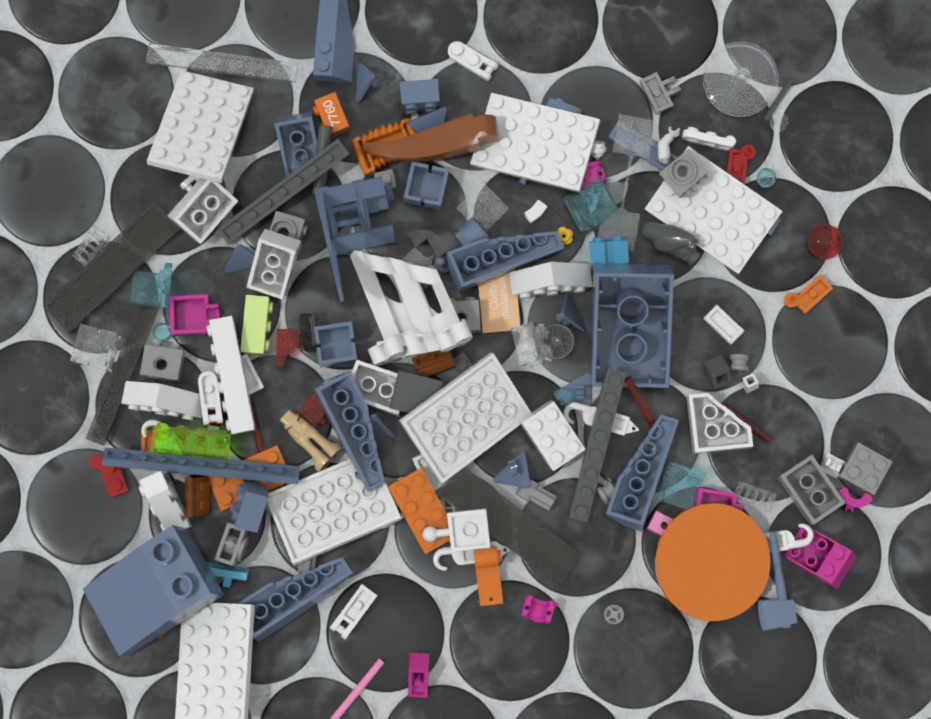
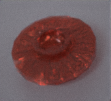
(825, 241)

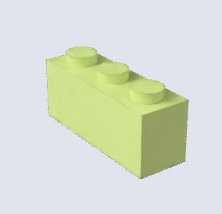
(256, 325)

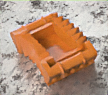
(369, 162)

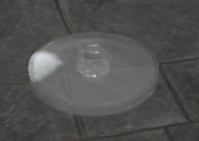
(740, 79)

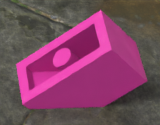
(418, 675)

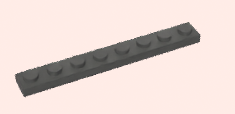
(283, 191)
(597, 444)

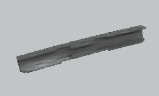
(779, 97)

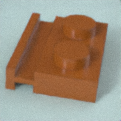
(432, 362)
(197, 496)

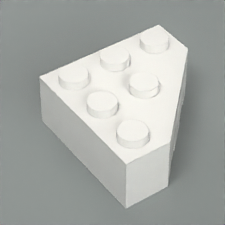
(550, 279)
(162, 400)
(715, 426)
(164, 500)

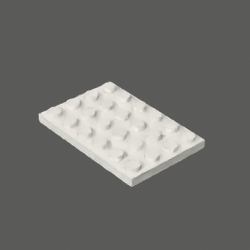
(200, 126)
(538, 143)
(718, 212)
(465, 417)
(329, 511)
(215, 663)

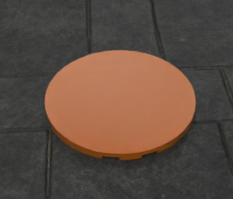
(712, 562)

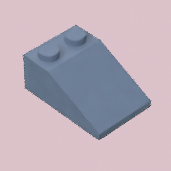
(296, 139)

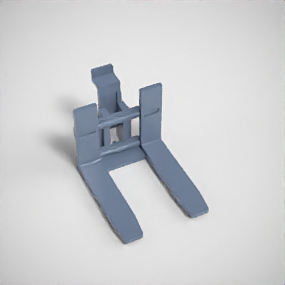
(355, 204)

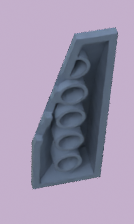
(334, 43)
(498, 256)
(352, 425)
(641, 477)
(287, 599)

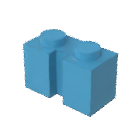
(609, 251)

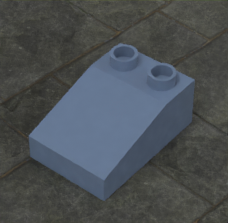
(632, 322)
(152, 590)

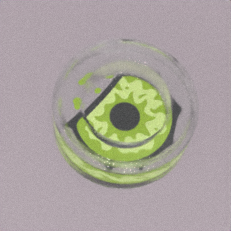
(779, 122)

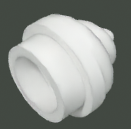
(598, 150)

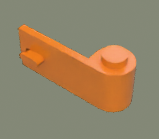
(488, 575)

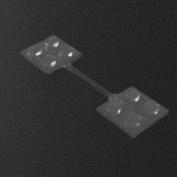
(633, 138)
(480, 204)

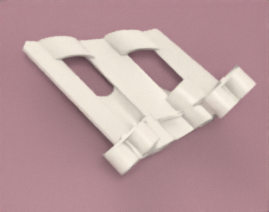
(408, 326)

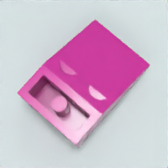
(822, 558)

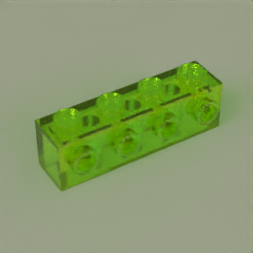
(189, 441)

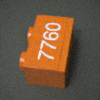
(331, 114)

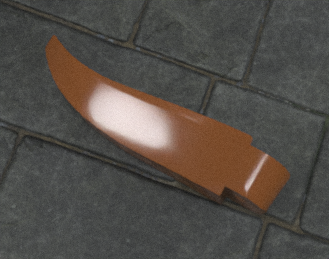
(439, 142)

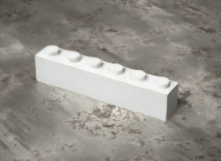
(232, 375)

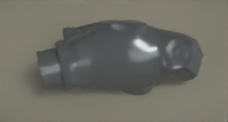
(672, 240)

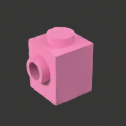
(658, 523)

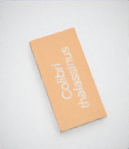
(498, 305)

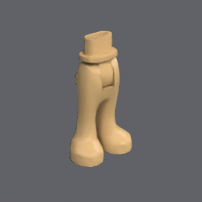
(303, 431)

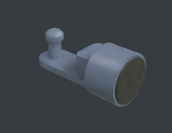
(469, 233)

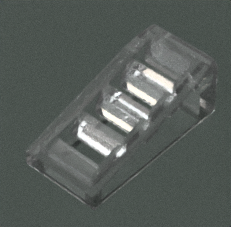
(86, 242)
(769, 505)

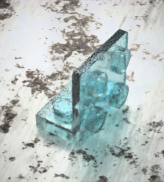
(591, 205)
(152, 288)
(680, 485)

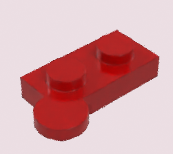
(738, 162)
(112, 477)

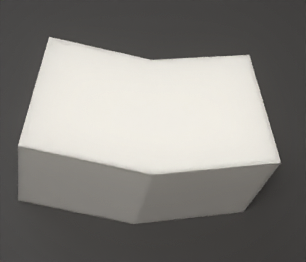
(535, 212)
(749, 388)

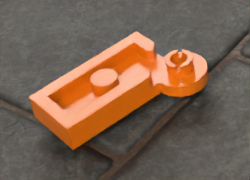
(809, 296)

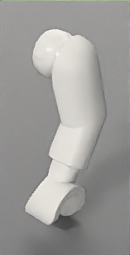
(663, 145)

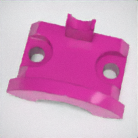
(592, 173)
(852, 503)
(538, 610)

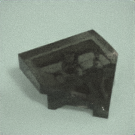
(307, 325)

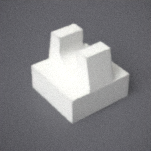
(832, 465)

